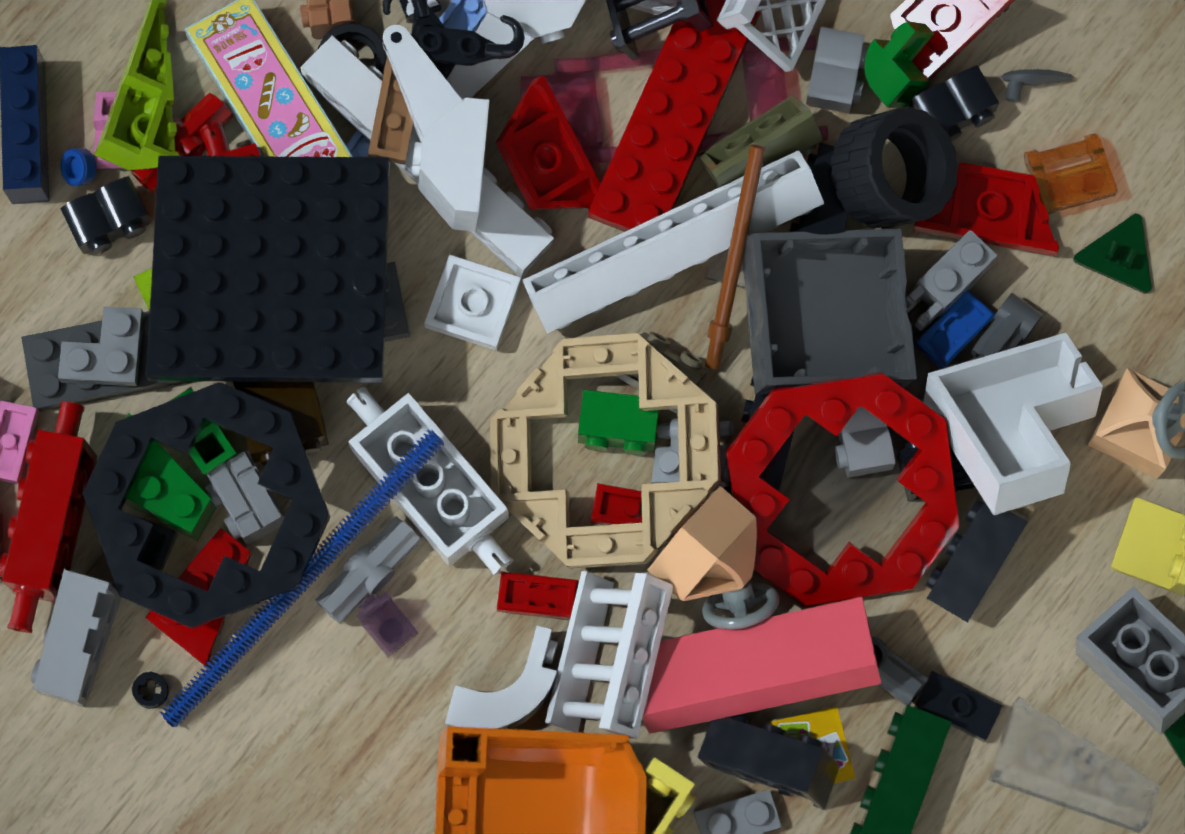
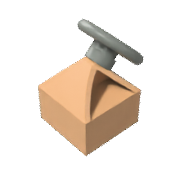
(1142, 423)
(716, 559)

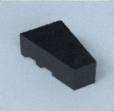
(975, 559)
(770, 758)

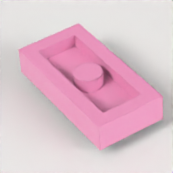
(16, 431)

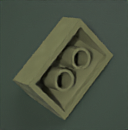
(780, 130)

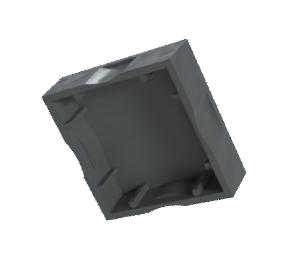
(827, 307)

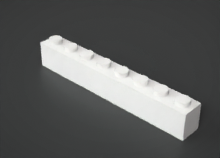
(355, 94)
(668, 244)

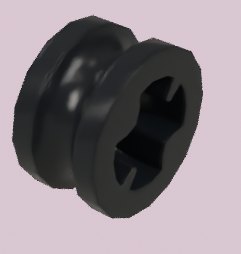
(142, 681)

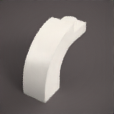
(515, 703)

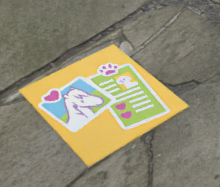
(826, 727)

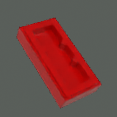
(536, 595)

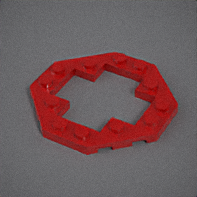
(926, 475)

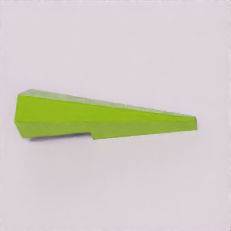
(141, 114)

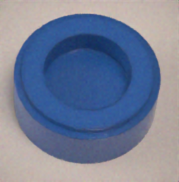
(78, 166)

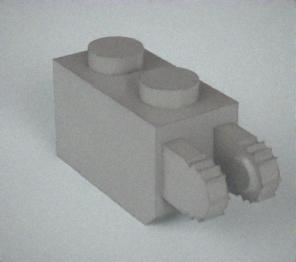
(950, 277)

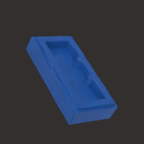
(954, 330)

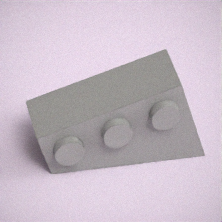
(75, 638)

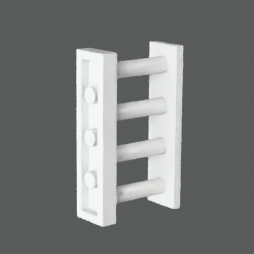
(634, 659)

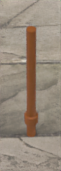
(720, 328)

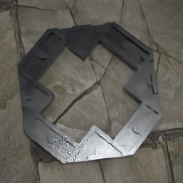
(178, 426)

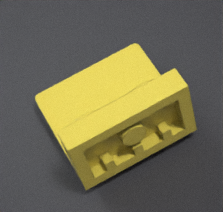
(1153, 546)
(664, 782)

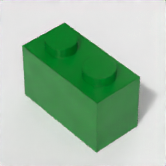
(616, 422)

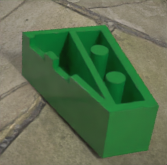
(170, 494)

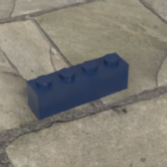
(24, 124)

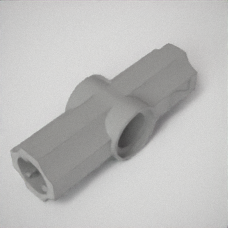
(368, 570)

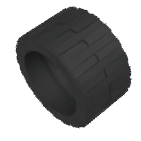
(927, 159)

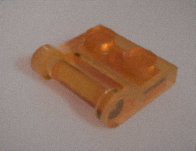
(1073, 184)

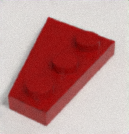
(201, 573)

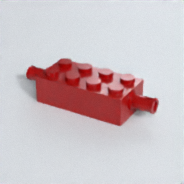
(48, 515)

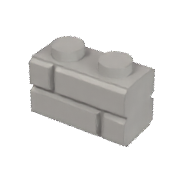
(250, 506)

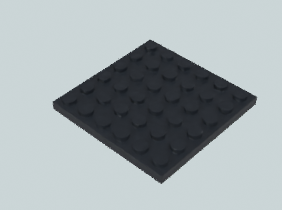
(269, 269)

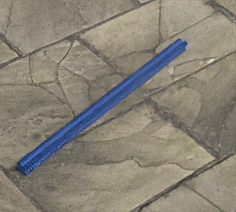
(317, 564)

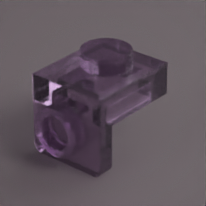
(385, 623)

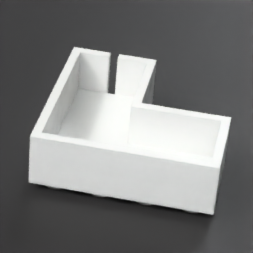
(1003, 417)

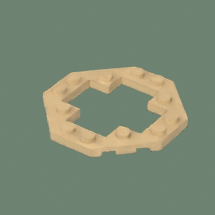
(663, 504)

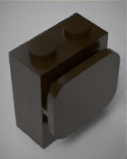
(299, 400)

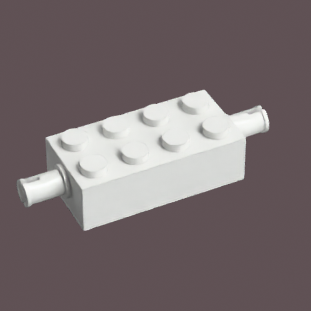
(446, 496)

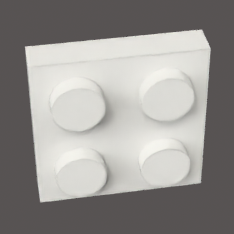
(472, 302)

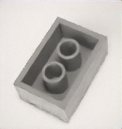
(1138, 658)

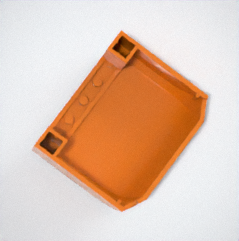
(537, 783)

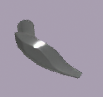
(1030, 77)

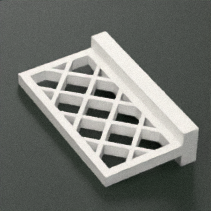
(741, 12)

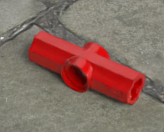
(188, 138)

